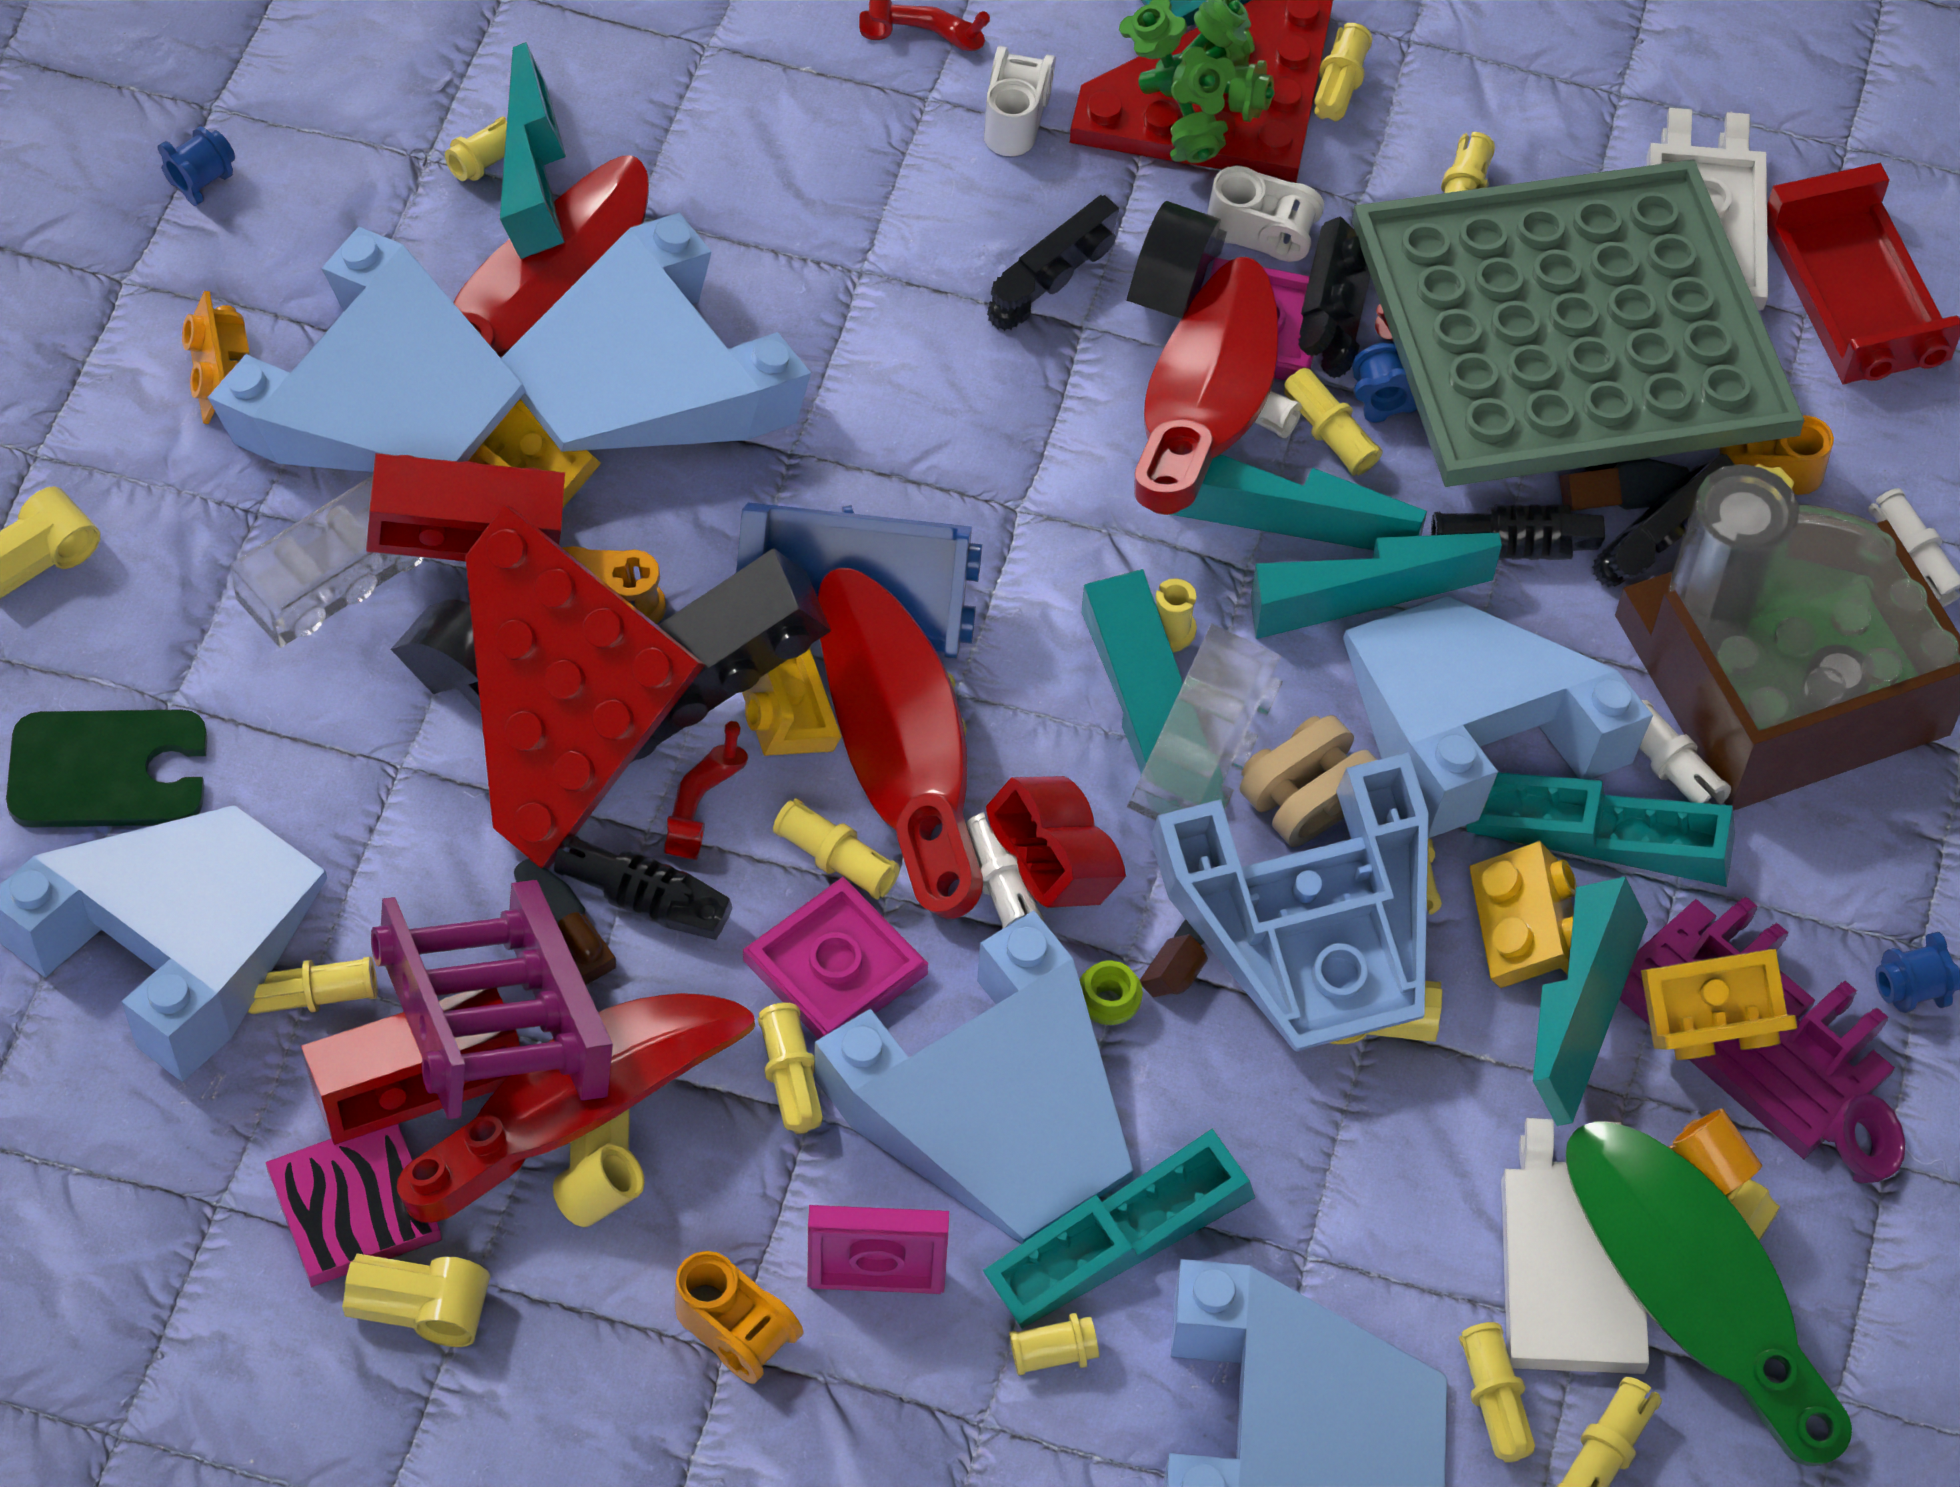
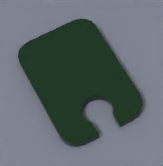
(95, 767)

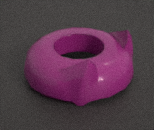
(1885, 1134)

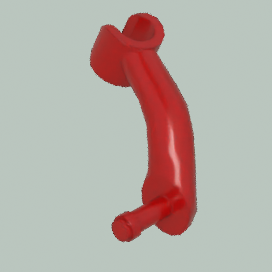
(882, 14)
(723, 761)

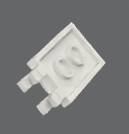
(1735, 184)
(1560, 1287)

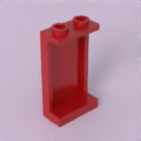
(1857, 275)

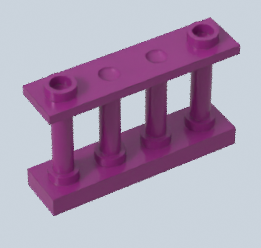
(541, 965)

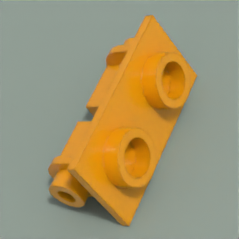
(213, 340)

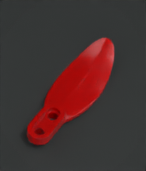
(514, 293)
(1207, 384)
(902, 734)
(542, 1111)

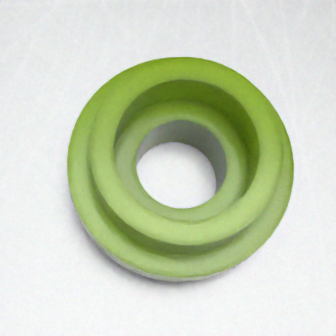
(1113, 977)

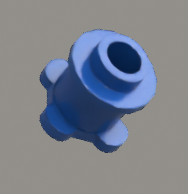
(197, 162)
(1382, 383)
(1918, 975)

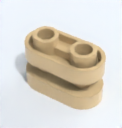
(1303, 778)

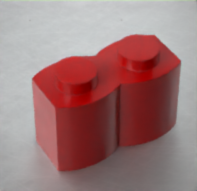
(1055, 841)

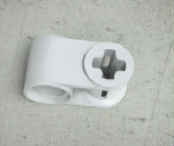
(1016, 101)
(1260, 212)

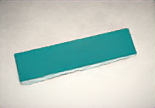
(530, 143)
(1319, 510)
(1401, 570)
(1134, 655)
(1640, 833)
(1580, 1009)
(1121, 1231)

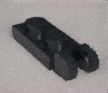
(1052, 262)
(1335, 298)
(1654, 529)

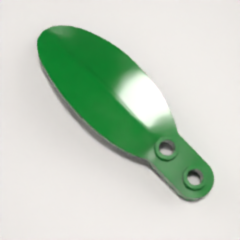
(1702, 1278)

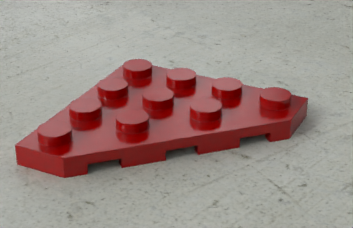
(1285, 33)
(563, 682)

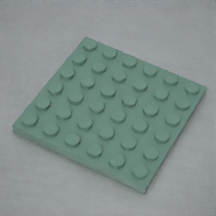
(1574, 323)

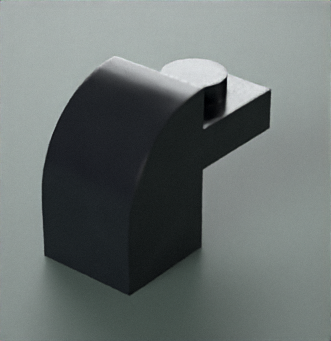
(1175, 259)
(442, 649)

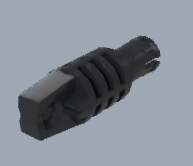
(1529, 530)
(646, 888)

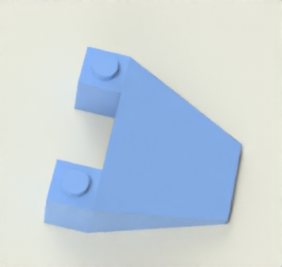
(639, 366)
(384, 379)
(1460, 678)
(191, 898)
(1320, 935)
(1002, 1108)
(1315, 1390)

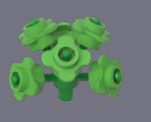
(1201, 70)

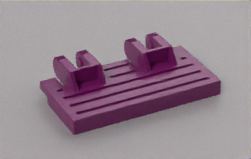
(1787, 1085)

